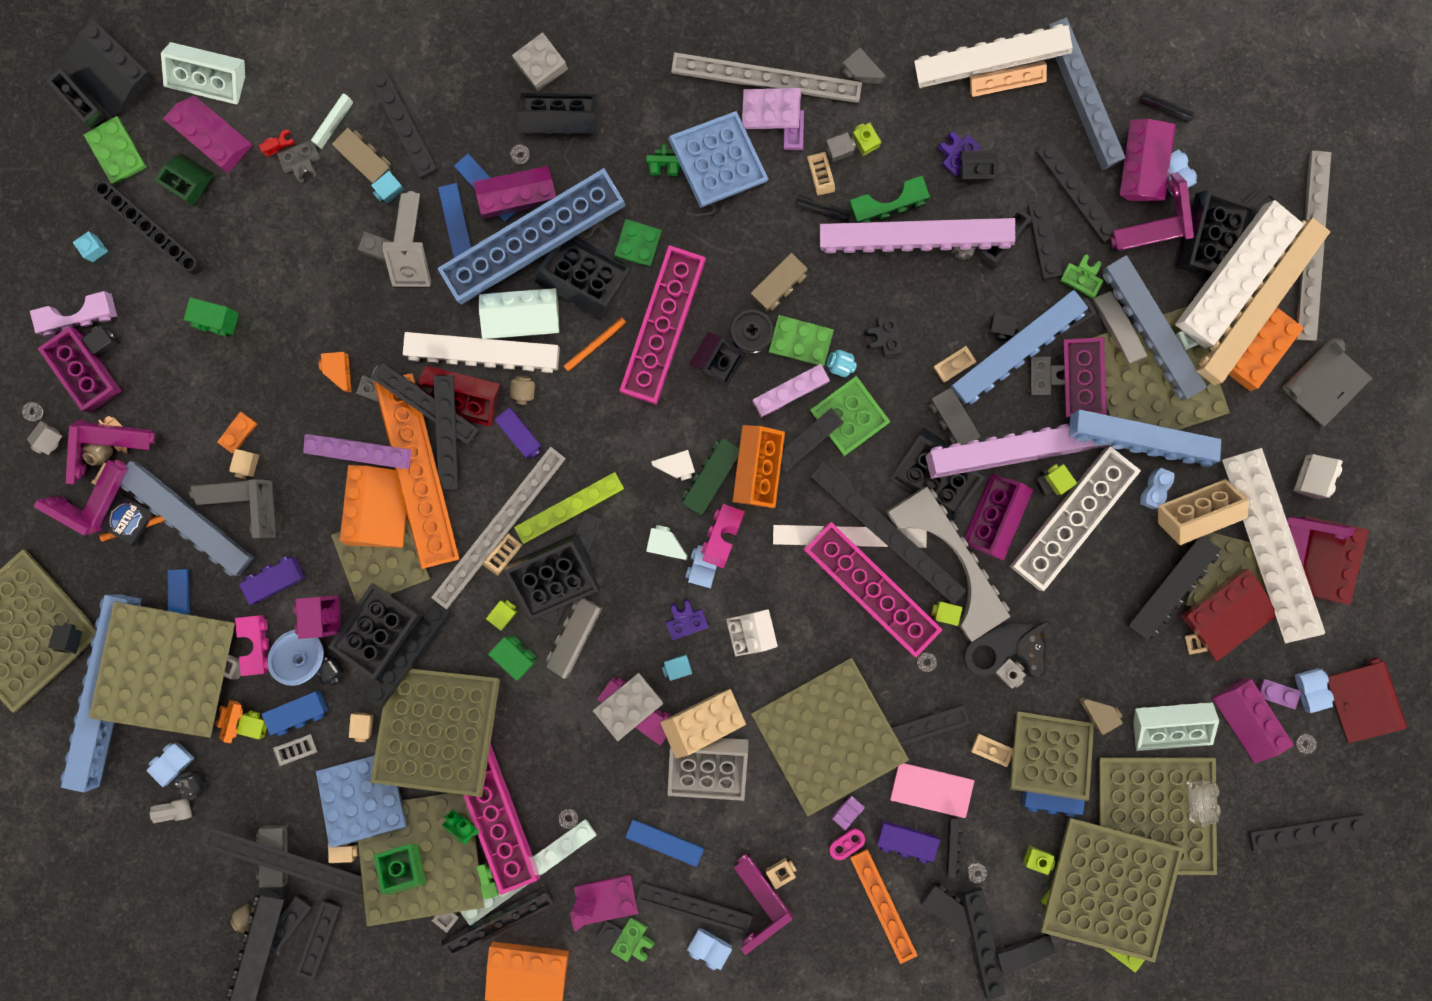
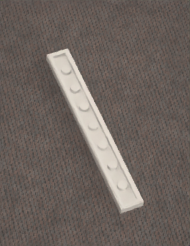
(858, 535)

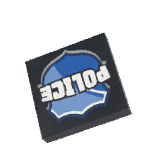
(127, 520)

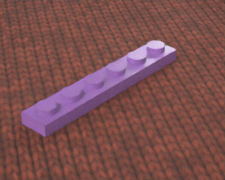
(357, 451)

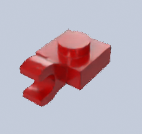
(274, 145)

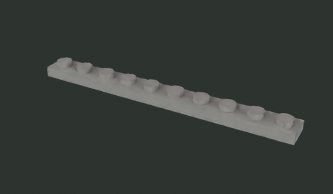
(765, 77)
(1312, 274)
(498, 528)

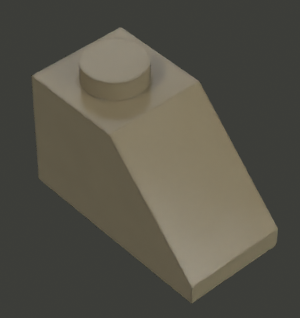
(1102, 715)

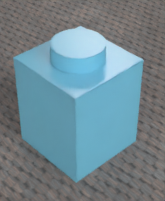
(387, 188)
(90, 246)
(677, 667)

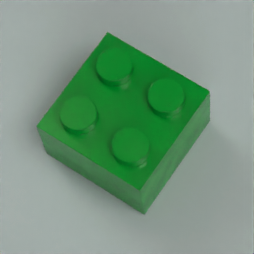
(211, 317)
(513, 657)
(399, 869)

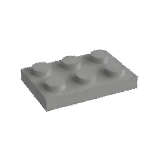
(628, 707)

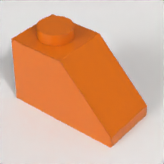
(337, 369)

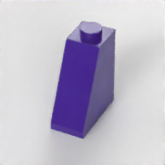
(519, 433)

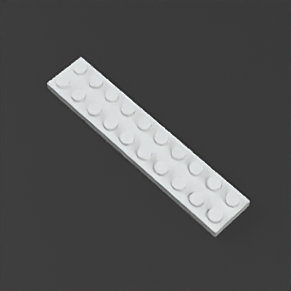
(1274, 547)

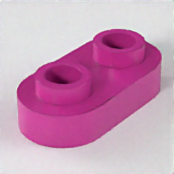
(848, 846)

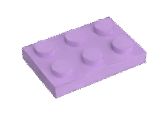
(771, 108)

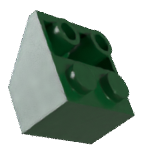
(184, 178)

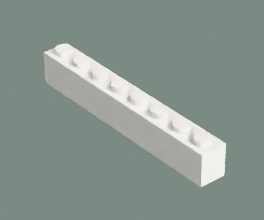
(993, 56)
(481, 351)

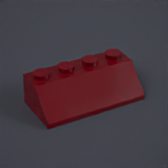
(474, 397)

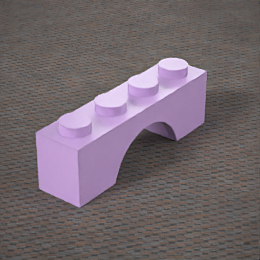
(95, 308)
(790, 390)

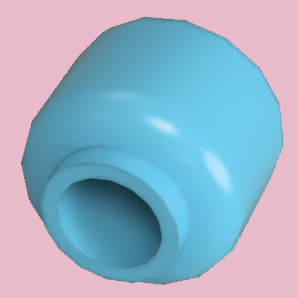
(841, 363)

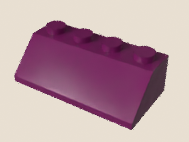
(208, 132)
(1147, 160)
(514, 192)
(998, 516)
(1252, 721)

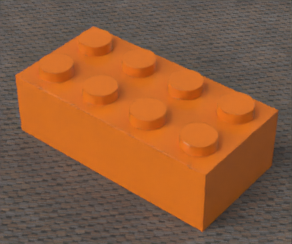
(1266, 350)
(758, 466)

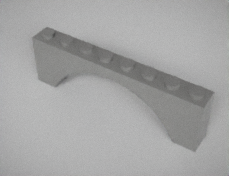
(983, 606)

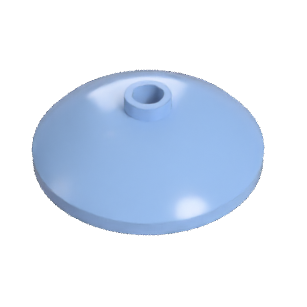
(286, 657)

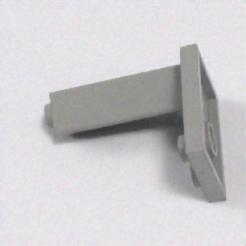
(404, 257)

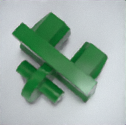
(654, 162)
(459, 827)

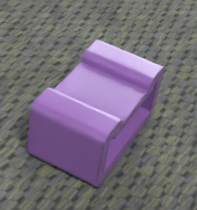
(847, 812)

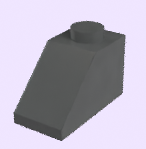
(862, 68)

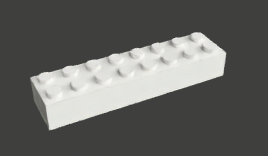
(1239, 274)
(1075, 518)

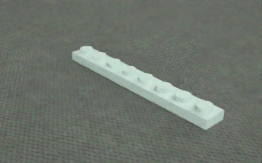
(544, 861)

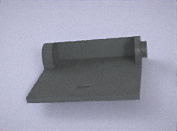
(1323, 380)

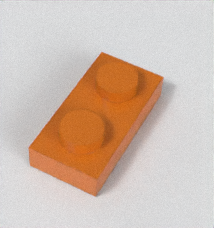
(237, 432)

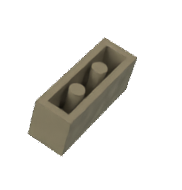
(362, 155)
(779, 283)

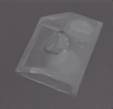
(1203, 802)

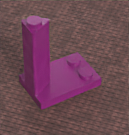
(1161, 229)
(100, 434)
(91, 517)
(1301, 528)
(767, 899)
(603, 901)

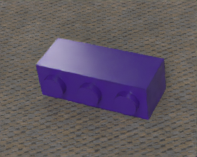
(271, 580)
(907, 842)

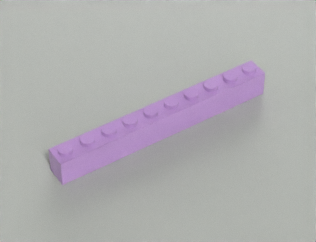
(917, 235)
(1004, 451)

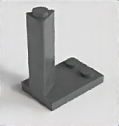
(256, 491)

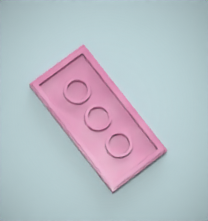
(932, 790)

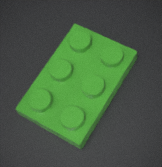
(115, 150)
(801, 341)

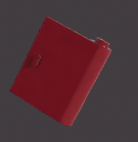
(1370, 700)

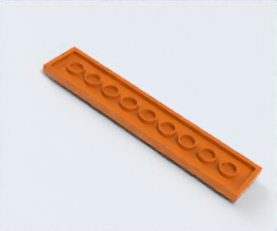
(421, 482)

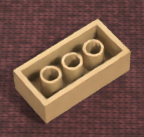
(1203, 511)
(703, 723)

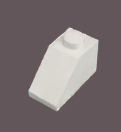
(676, 465)

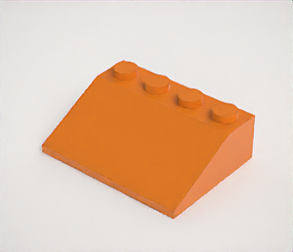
(373, 508)
(525, 973)

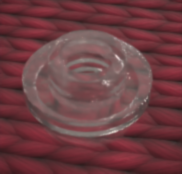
(520, 148)
(38, 412)
(933, 662)
(1311, 744)
(568, 825)
(971, 870)

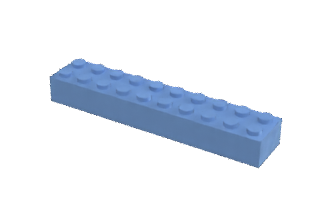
(531, 236)
(91, 736)

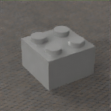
(540, 62)

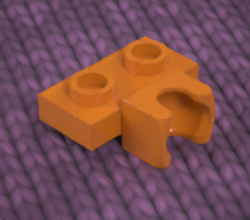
(228, 720)

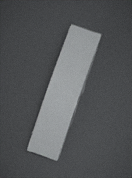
(1119, 327)

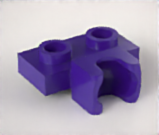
(957, 144)
(685, 621)

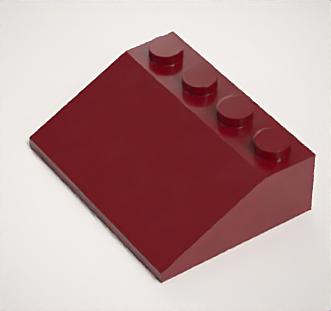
(1333, 563)
(1230, 613)

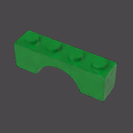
(866, 209)

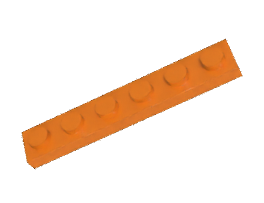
(883, 906)

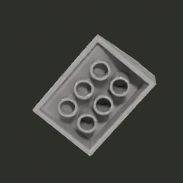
(711, 772)

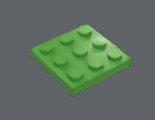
(858, 411)

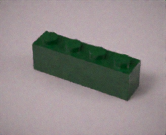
(711, 477)

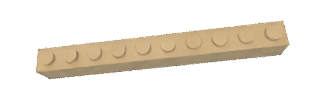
(1262, 303)

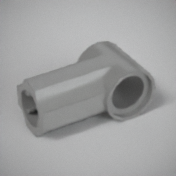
(176, 810)

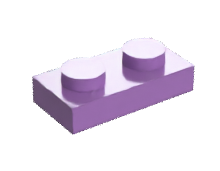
(794, 136)
(1279, 693)

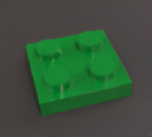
(638, 243)

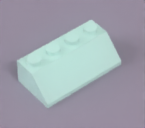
(202, 72)
(519, 313)
(665, 543)
(1175, 726)

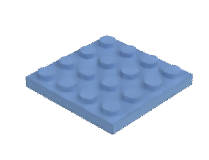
(718, 159)
(355, 806)

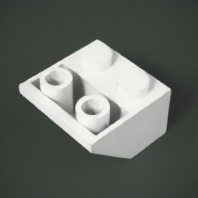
(1318, 476)
(752, 633)

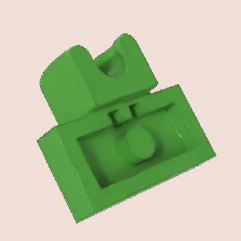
(1083, 277)
(488, 884)
(632, 941)

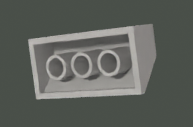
(573, 638)

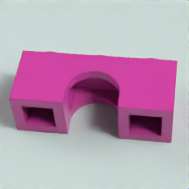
(727, 521)
(254, 629)

